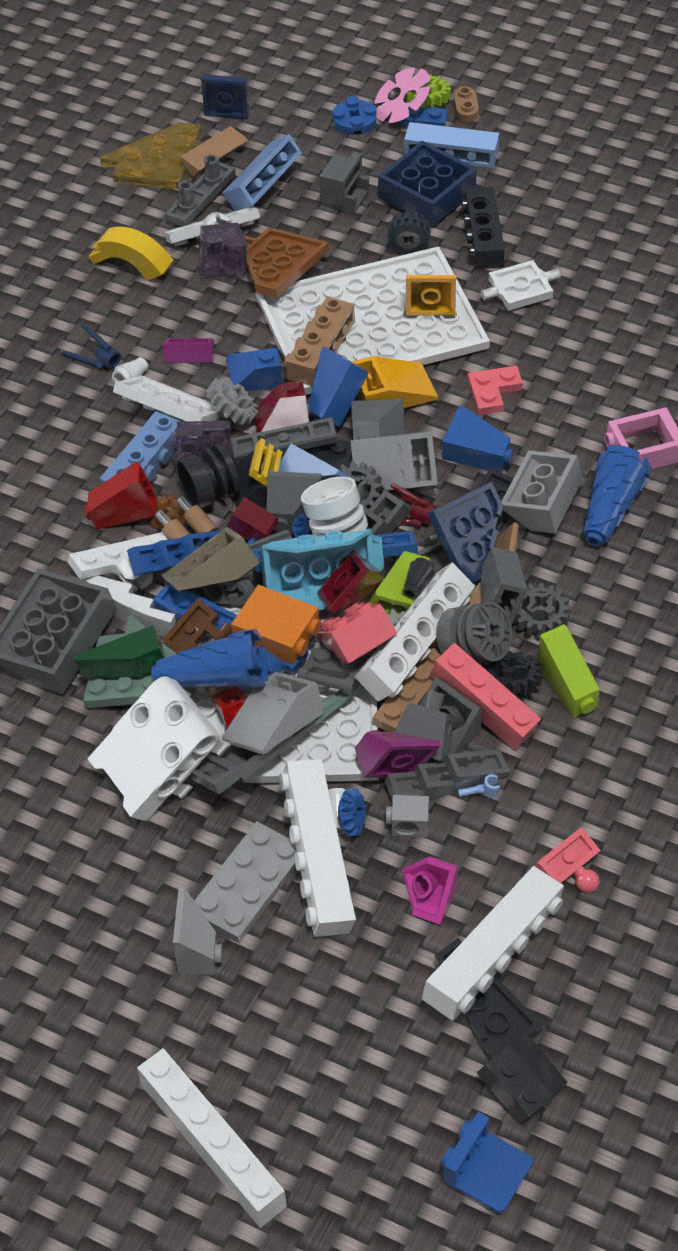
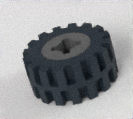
(408, 233)

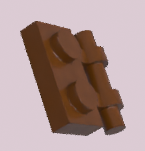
(194, 627)

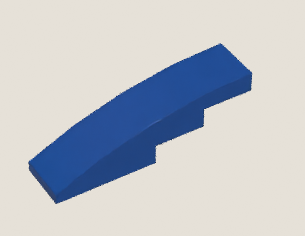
(165, 553)

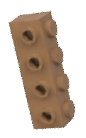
(326, 329)

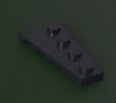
(495, 1014)

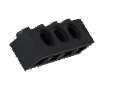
(484, 228)

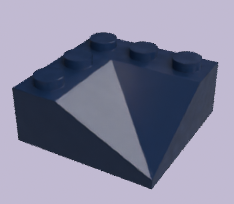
(426, 182)

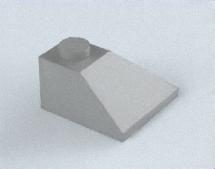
(194, 939)

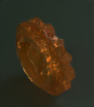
(164, 503)

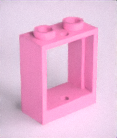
(646, 422)

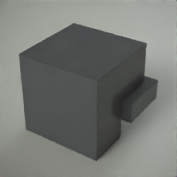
(342, 183)

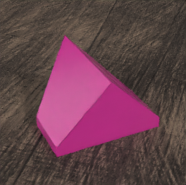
(431, 888)

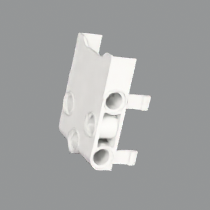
(157, 747)

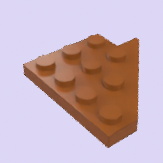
(280, 259)

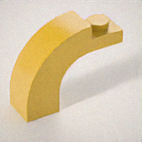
(133, 247)

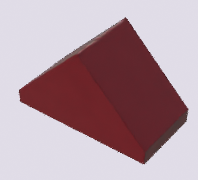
(252, 521)

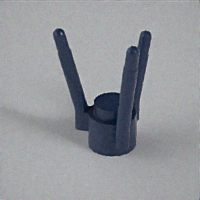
(105, 353)

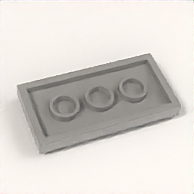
(247, 881)

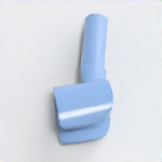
(486, 788)

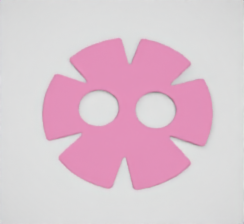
(405, 83)

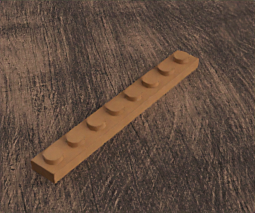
(415, 686)

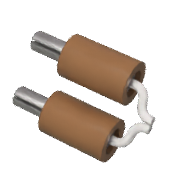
(193, 516)

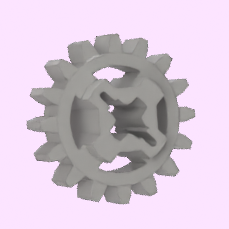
(232, 401)

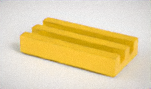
(260, 448)

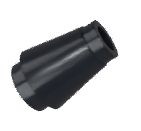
(418, 577)

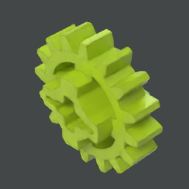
(439, 93)

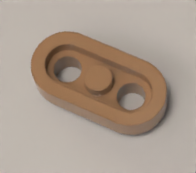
(466, 104)

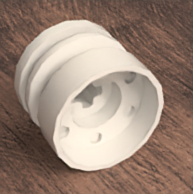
(334, 506)

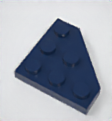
(469, 528)

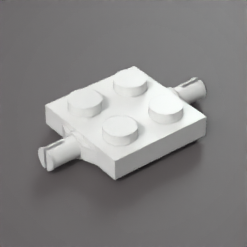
(521, 285)

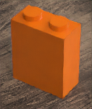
(281, 621)

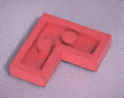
(488, 386)

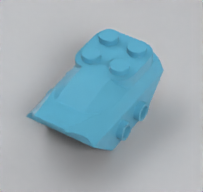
(305, 563)

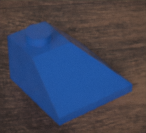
(255, 369)

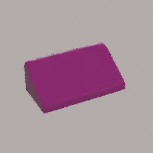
(188, 350)

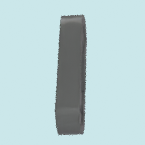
(233, 598)

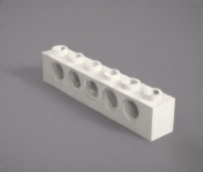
(416, 631)

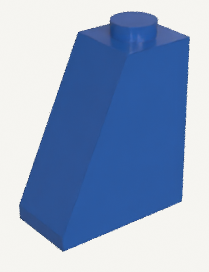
(335, 386)
(476, 443)

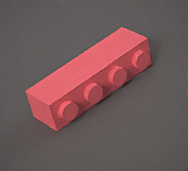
(500, 708)

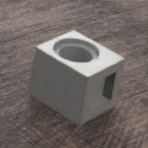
(408, 816)

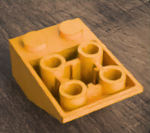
(395, 380)

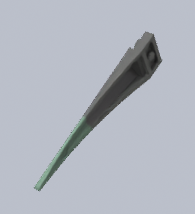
(238, 764)

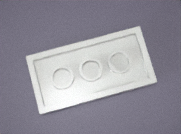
(166, 399)

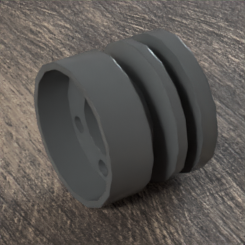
(477, 629)

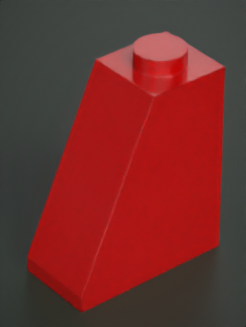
(122, 499)

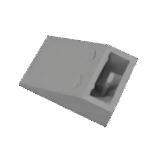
(399, 459)
(274, 713)

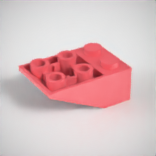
(356, 631)

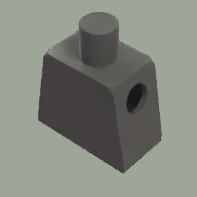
(429, 723)

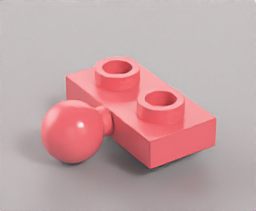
(569, 859)

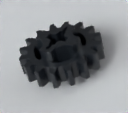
(516, 672)

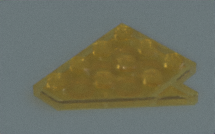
(155, 158)

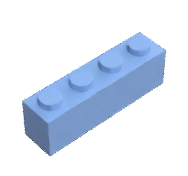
(468, 145)

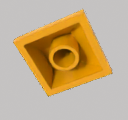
(430, 294)

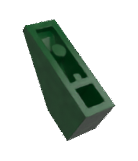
(123, 657)

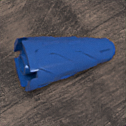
(615, 487)
(219, 663)

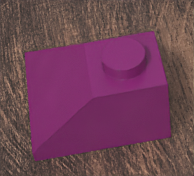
(393, 753)

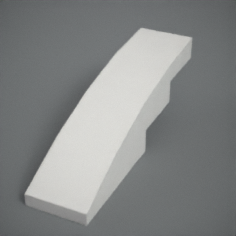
(130, 604)

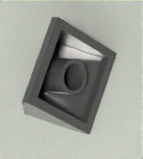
(466, 715)

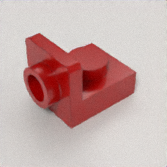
(229, 704)

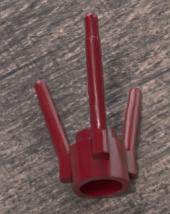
(419, 507)

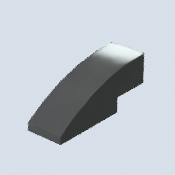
(385, 514)

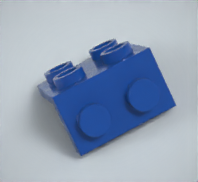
(485, 1165)

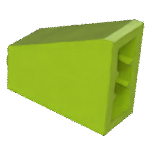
(390, 590)
(567, 671)

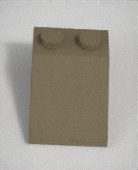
(216, 561)

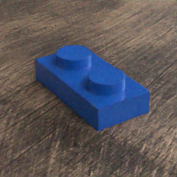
(426, 115)

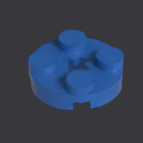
(354, 116)

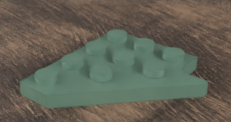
(121, 690)

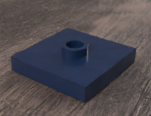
(225, 96)

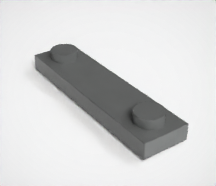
(301, 435)

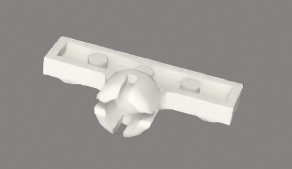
(243, 217)
(113, 559)

